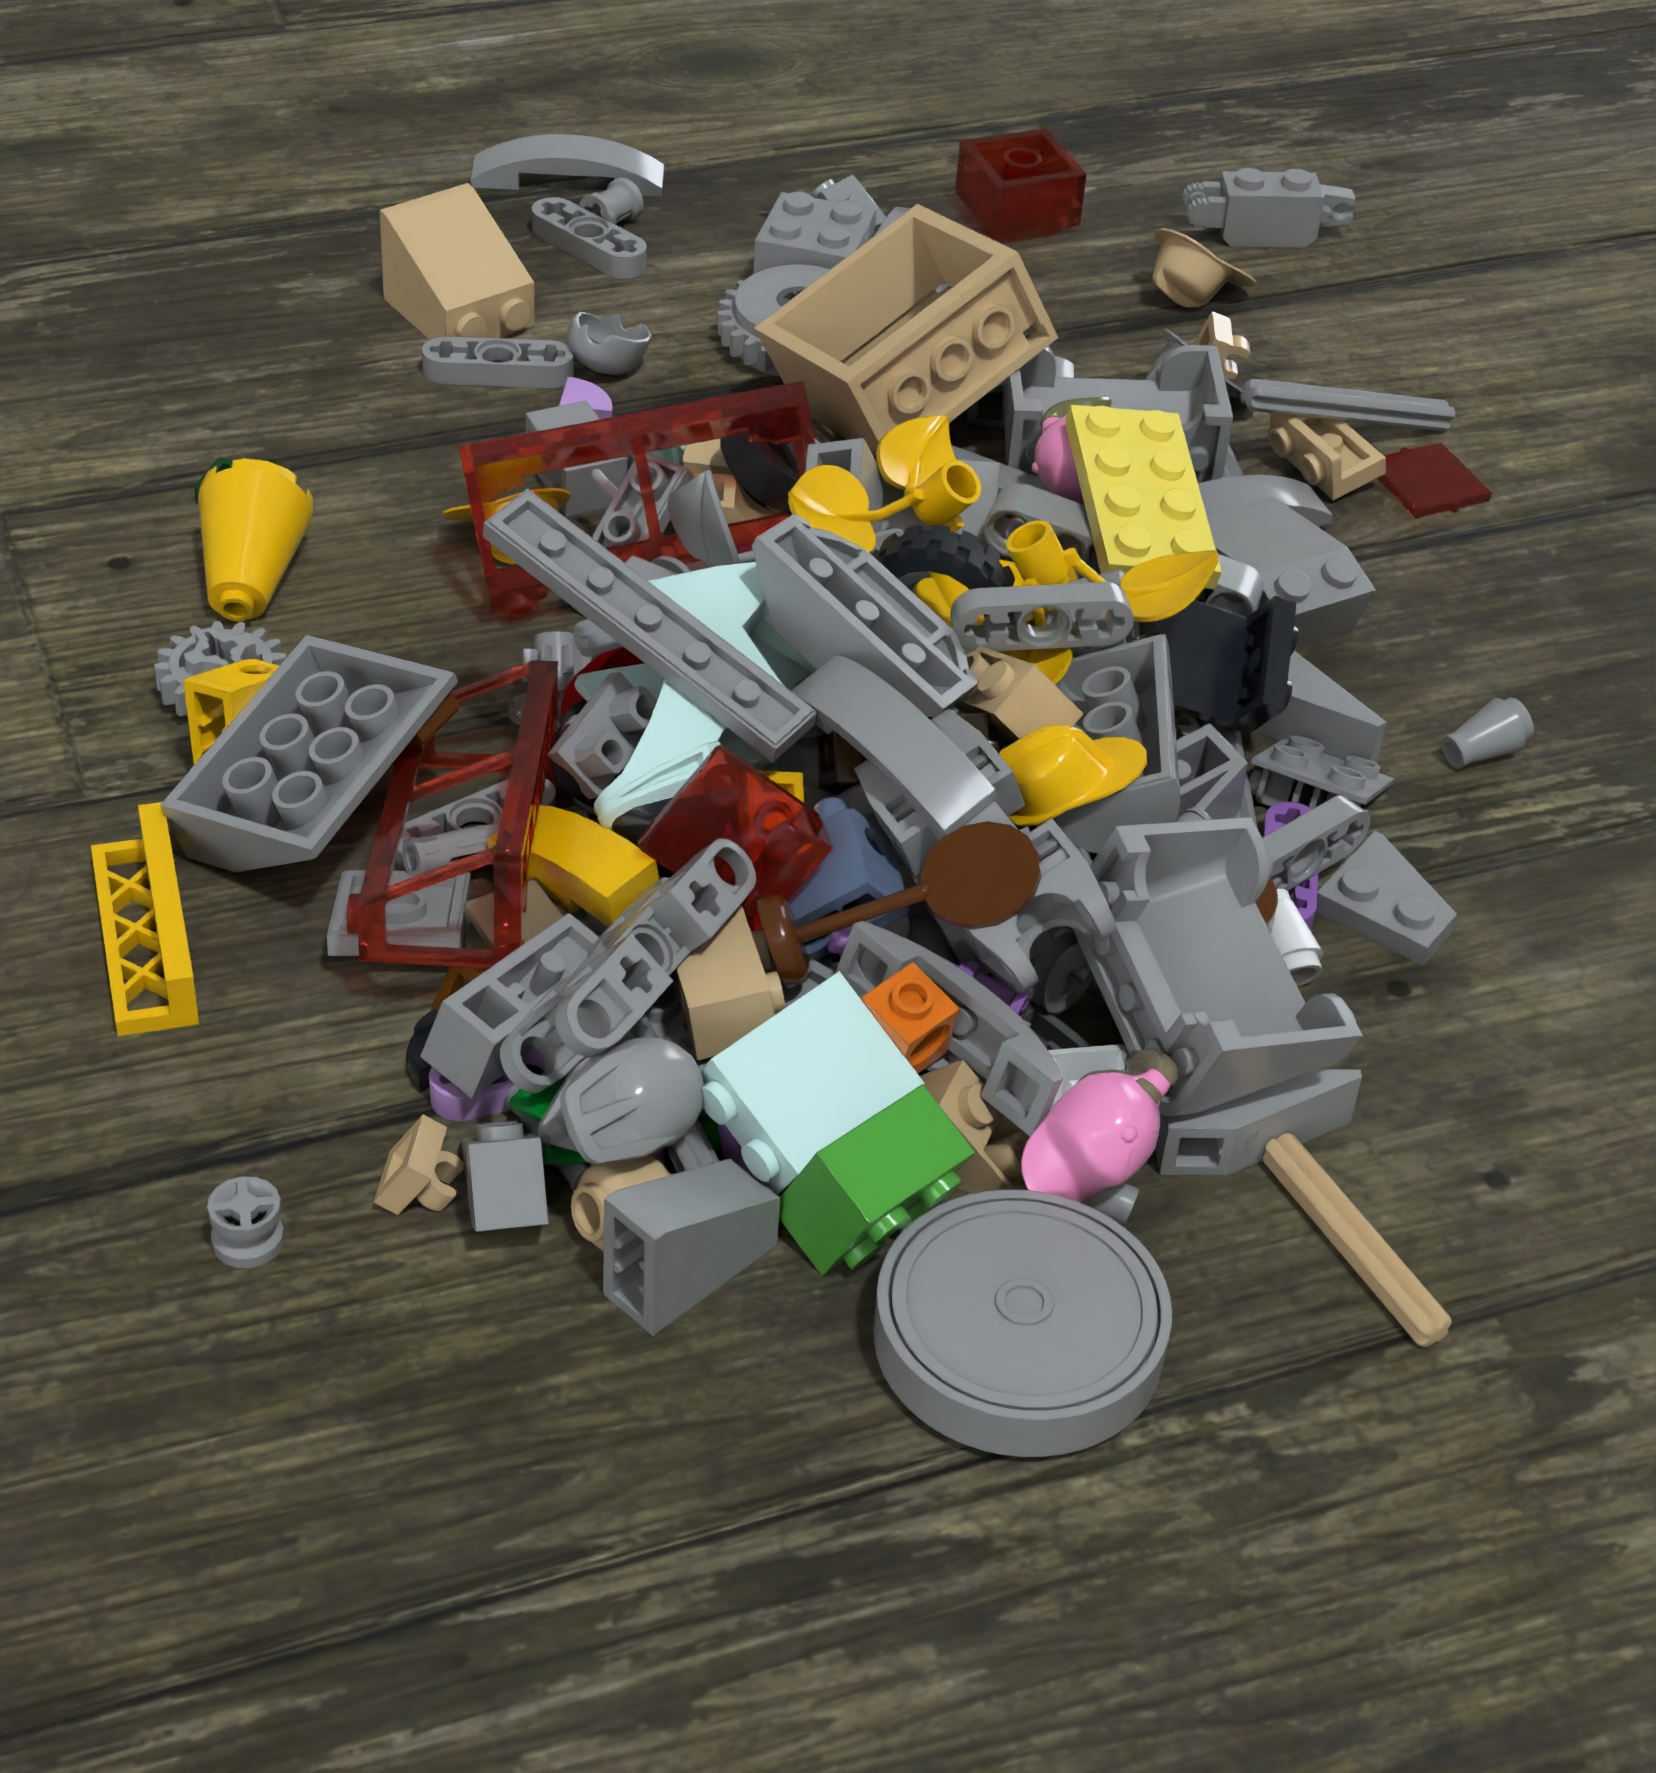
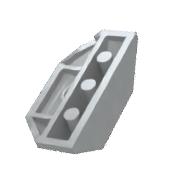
(843, 602)

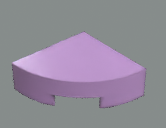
(581, 390)

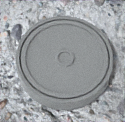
(1021, 1323)

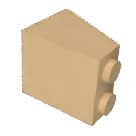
(453, 268)

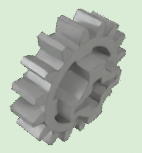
(207, 651)

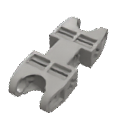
(1066, 891)
(628, 966)

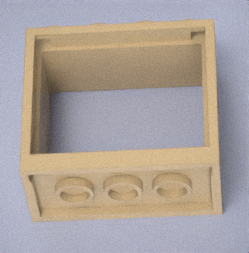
(889, 347)

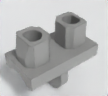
(604, 733)

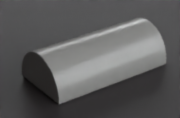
(1128, 696)

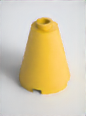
(249, 533)

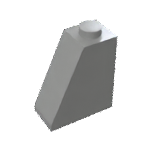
(684, 1239)

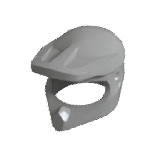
(625, 1102)

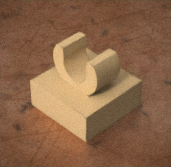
(1218, 333)
(415, 1168)

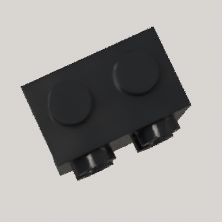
(1231, 664)

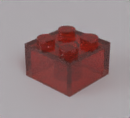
(1020, 183)

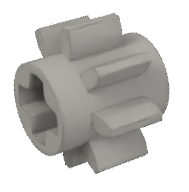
(560, 648)

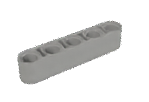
(1071, 519)

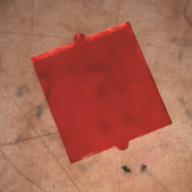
(1432, 481)

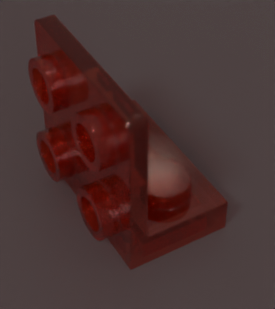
(742, 805)

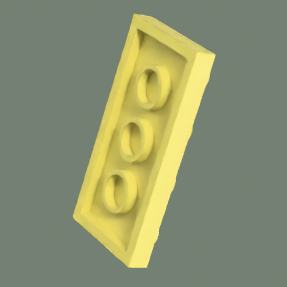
(1137, 486)

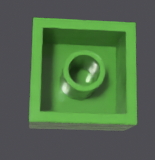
(874, 1182)

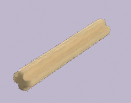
(1357, 1240)

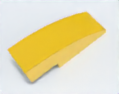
(587, 864)

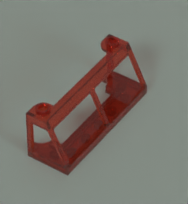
(497, 465)
(515, 840)

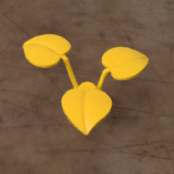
(913, 459)
(1153, 587)

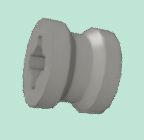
(245, 1222)

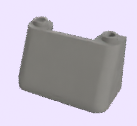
(1188, 384)
(1199, 966)

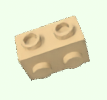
(1326, 452)

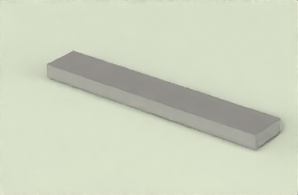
(650, 625)

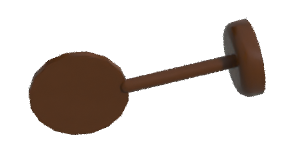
(967, 880)

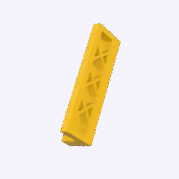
(165, 917)

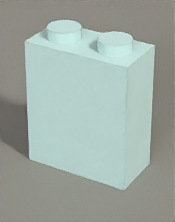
(804, 1080)

